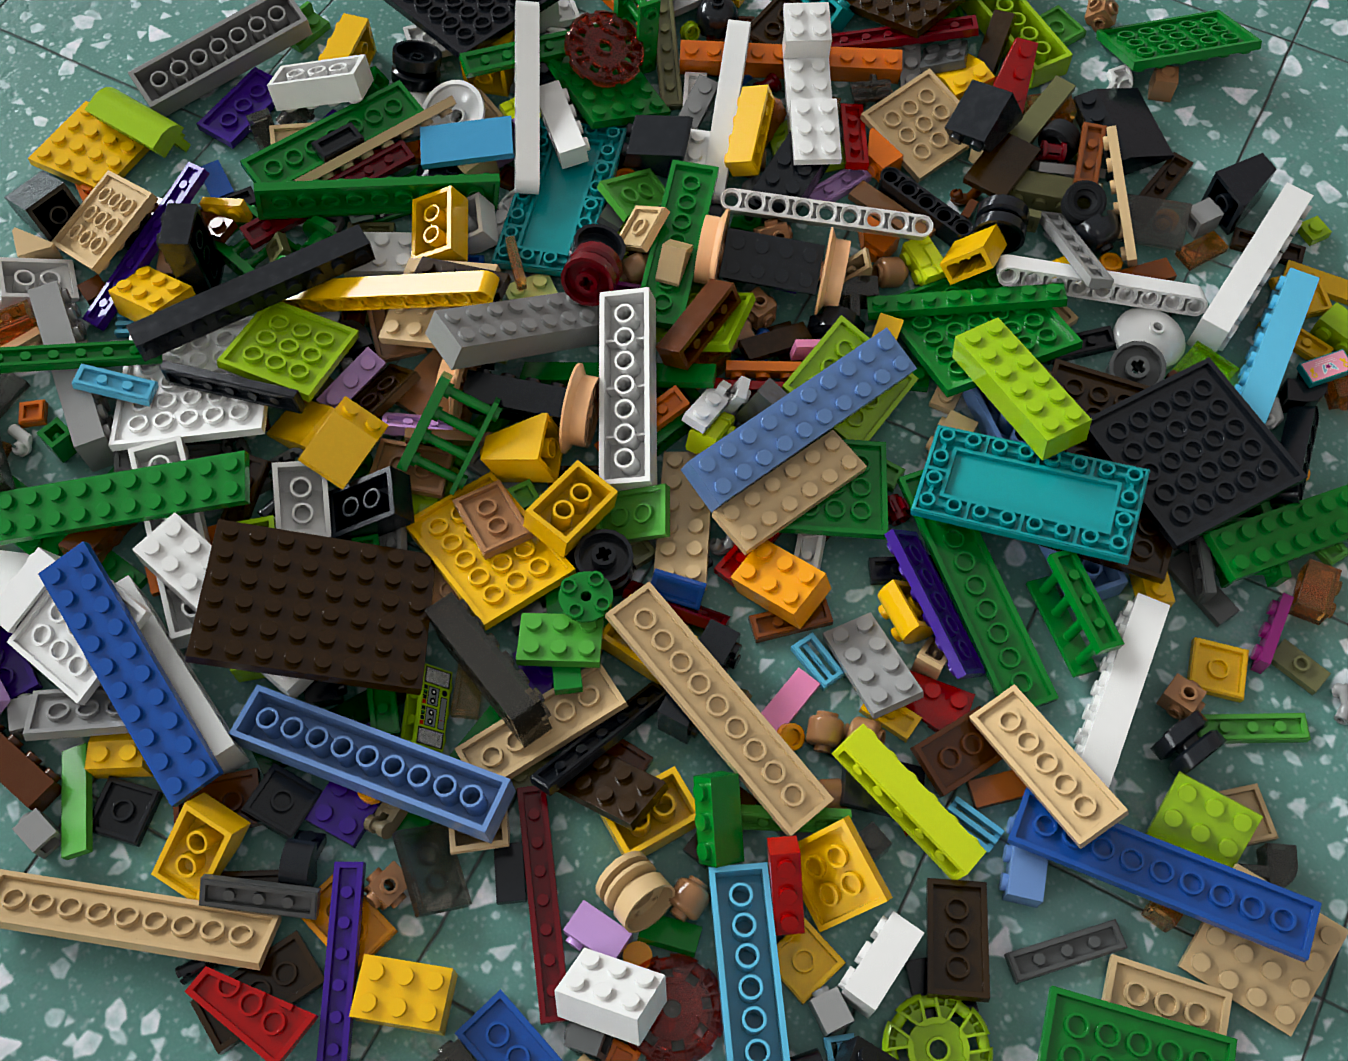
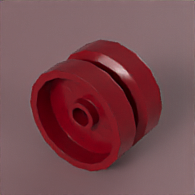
(589, 271)

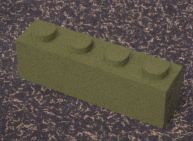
(1045, 191)

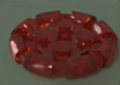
(604, 60)
(691, 1013)

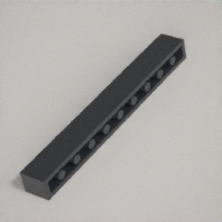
(250, 292)

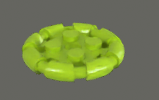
(937, 1028)

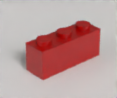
(786, 884)

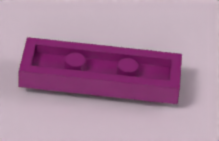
(1270, 633)

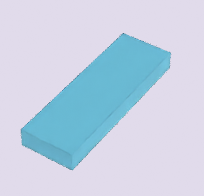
(115, 385)

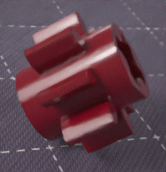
(897, 510)

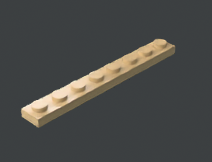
(382, 140)

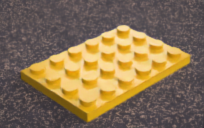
(490, 586)

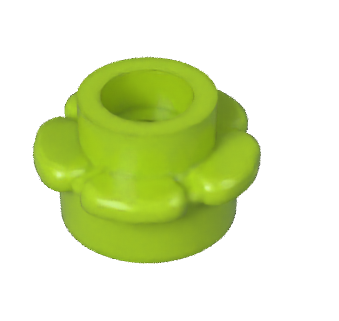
(690, 31)

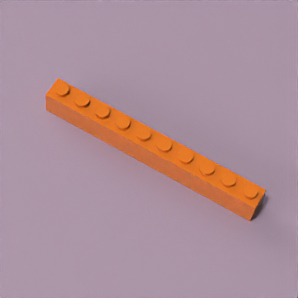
(845, 63)

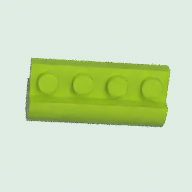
(137, 121)

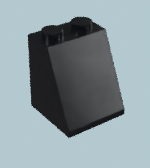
(983, 117)
(656, 142)
(1239, 189)
(43, 204)

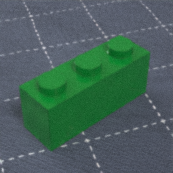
(718, 818)

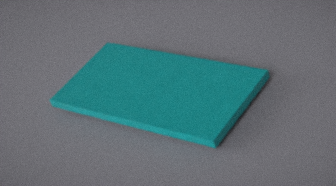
(565, 202)
(1010, 492)

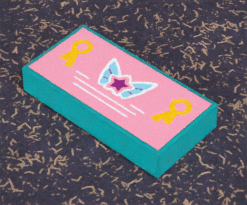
(1324, 368)

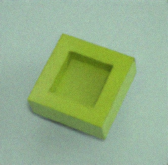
(1314, 230)

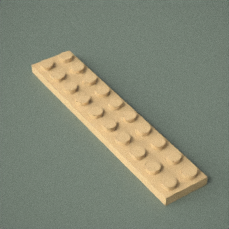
(719, 709)
(134, 920)

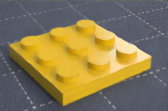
(839, 875)

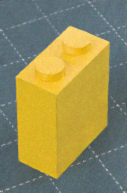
(973, 254)

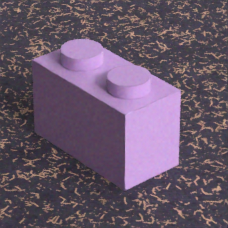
(596, 931)

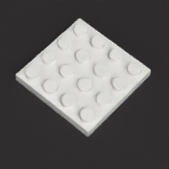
(53, 650)

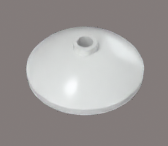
(469, 101)
(1154, 328)

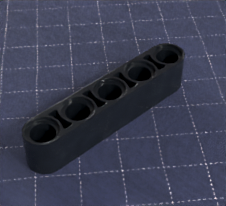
(948, 223)
(1298, 440)

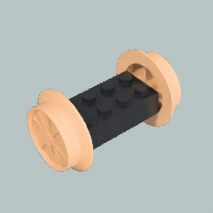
(771, 261)
(571, 408)

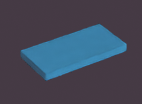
(466, 142)

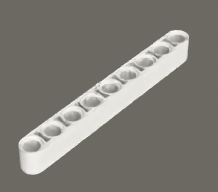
(727, 94)
(527, 97)
(837, 210)
(1137, 292)

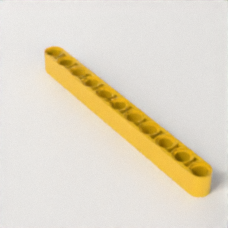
(399, 292)

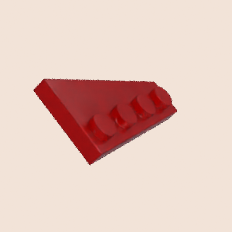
(1017, 69)
(940, 702)
(255, 1017)

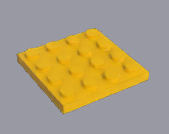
(86, 150)

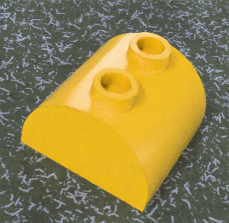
(903, 612)

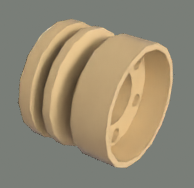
(634, 891)

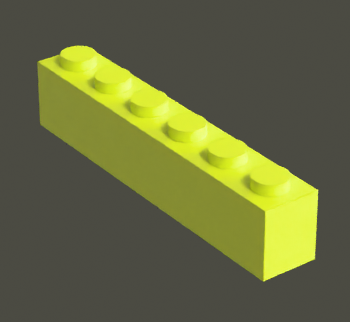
(909, 803)

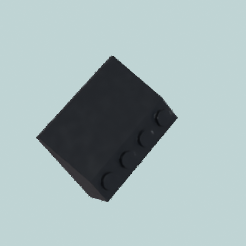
(1137, 131)

